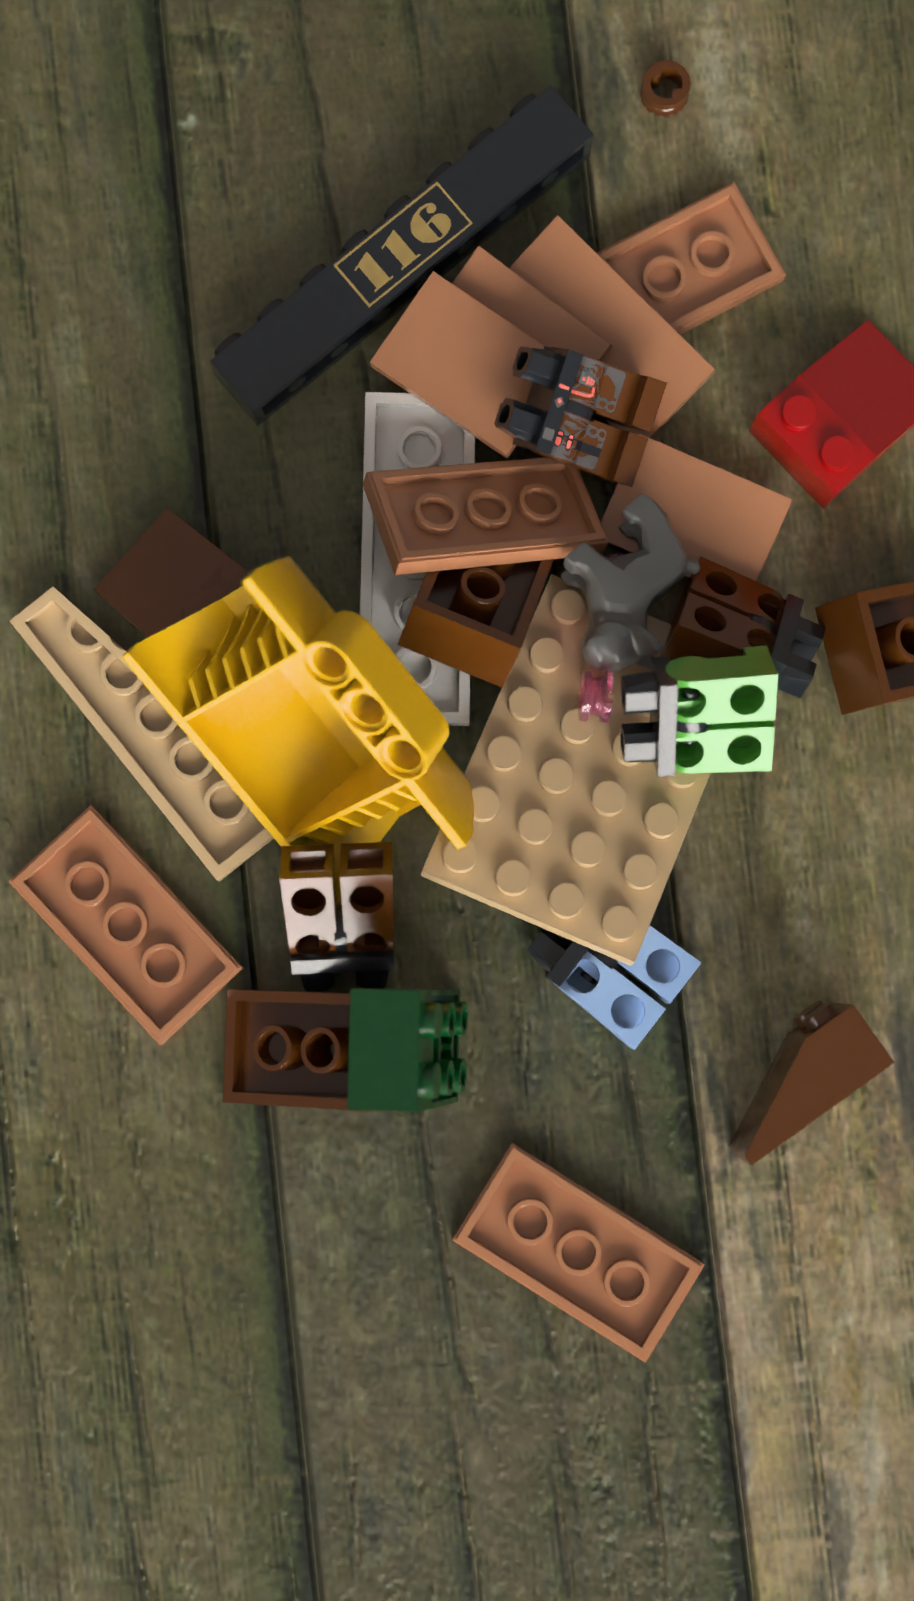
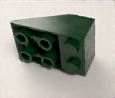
(405, 1049)

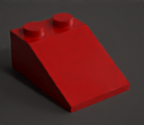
(840, 414)

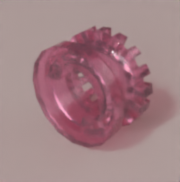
(593, 696)

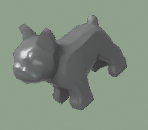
(627, 587)

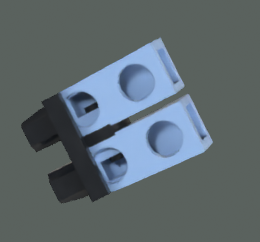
(603, 991)

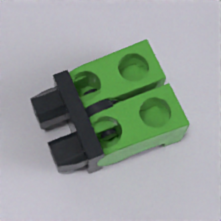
(702, 713)

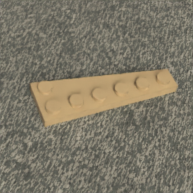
(142, 733)

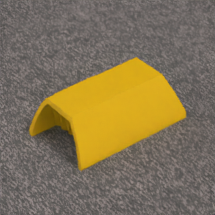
(306, 714)

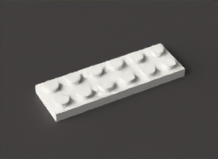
(406, 435)

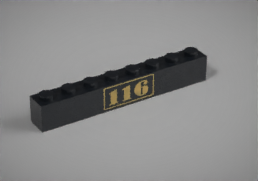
(392, 262)

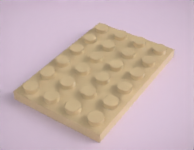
(558, 814)

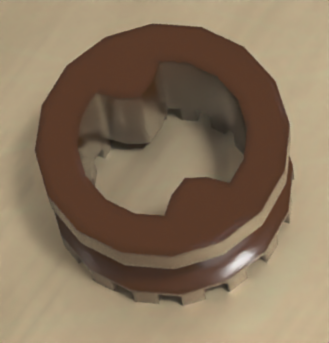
(671, 71)

